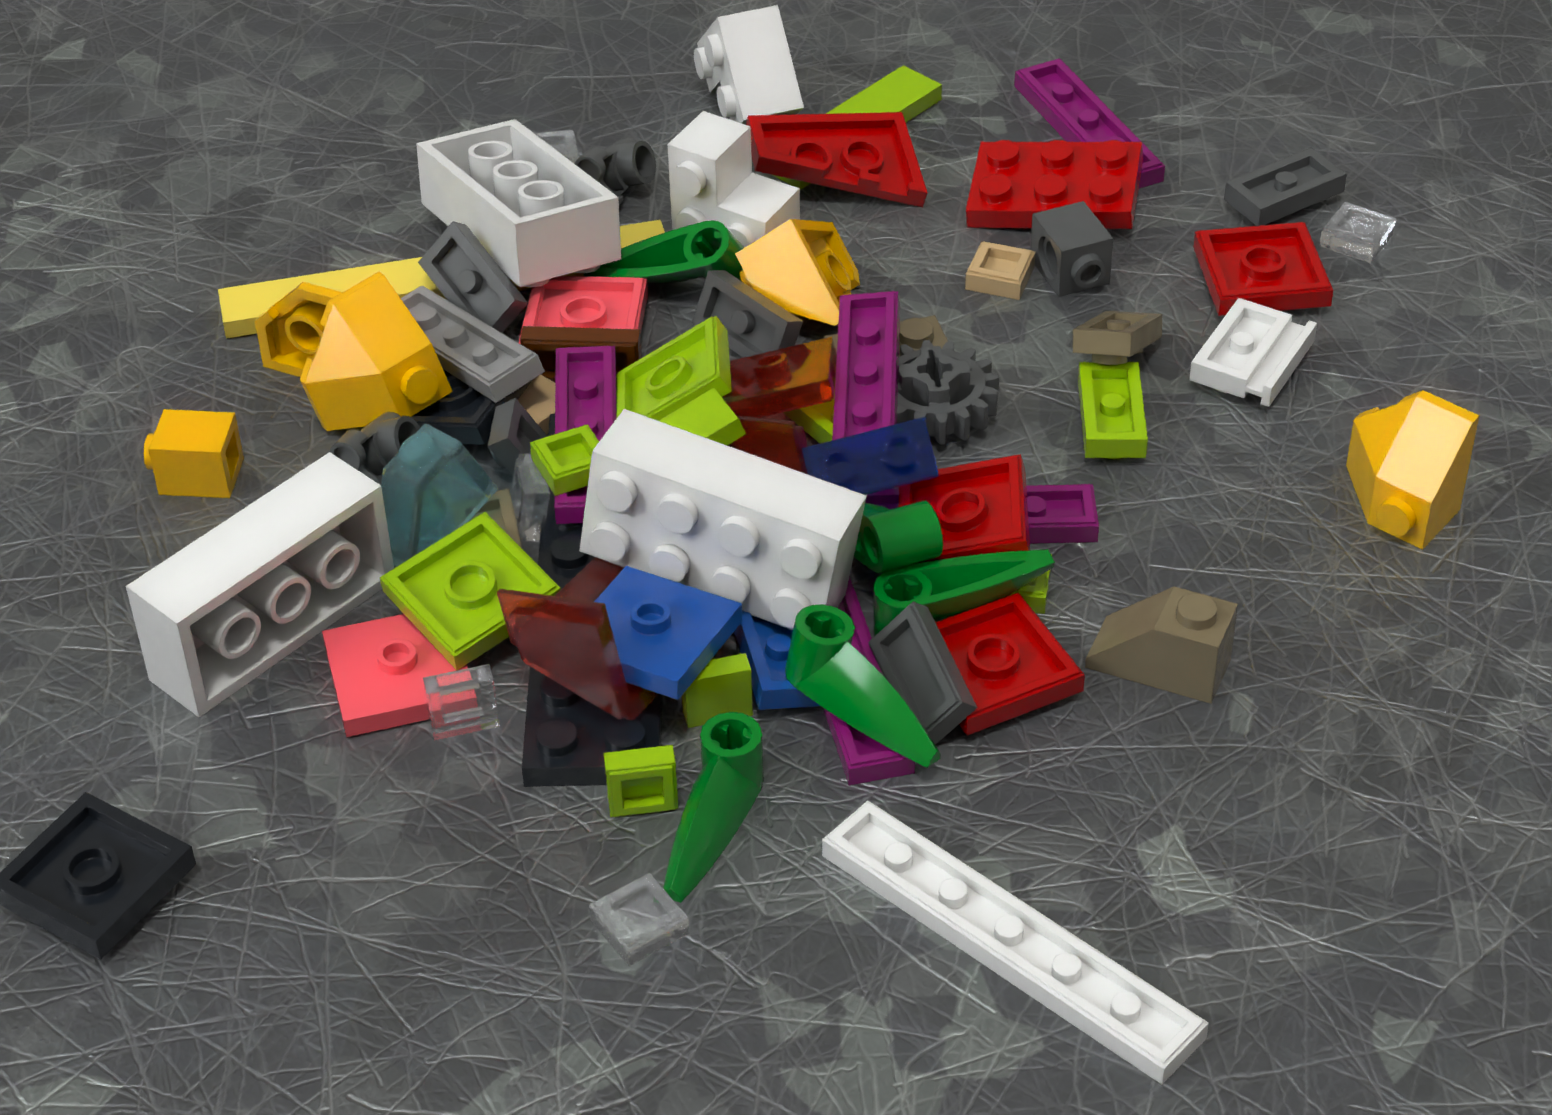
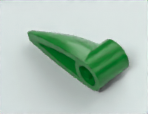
(678, 255)
(898, 536)
(955, 583)
(849, 686)
(718, 800)

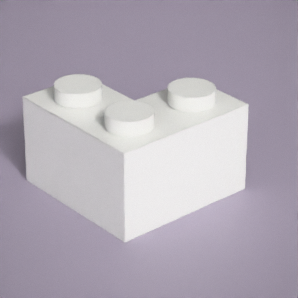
(749, 65)
(716, 182)

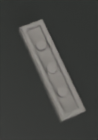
(471, 347)

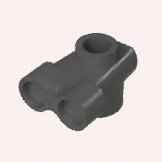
(620, 165)
(375, 444)

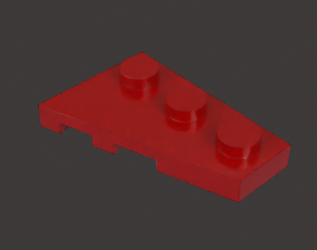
(841, 151)

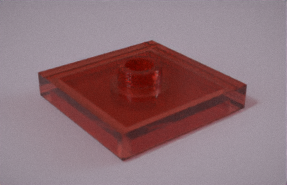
(783, 379)

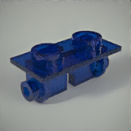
(875, 458)

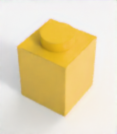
(195, 453)

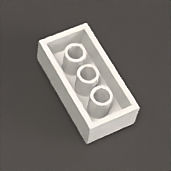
(520, 201)
(719, 519)
(261, 583)

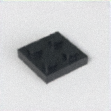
(93, 874)

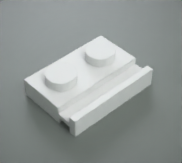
(1252, 351)

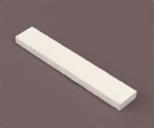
(1016, 942)

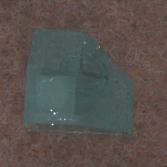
(430, 491)

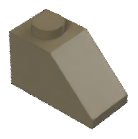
(1169, 643)

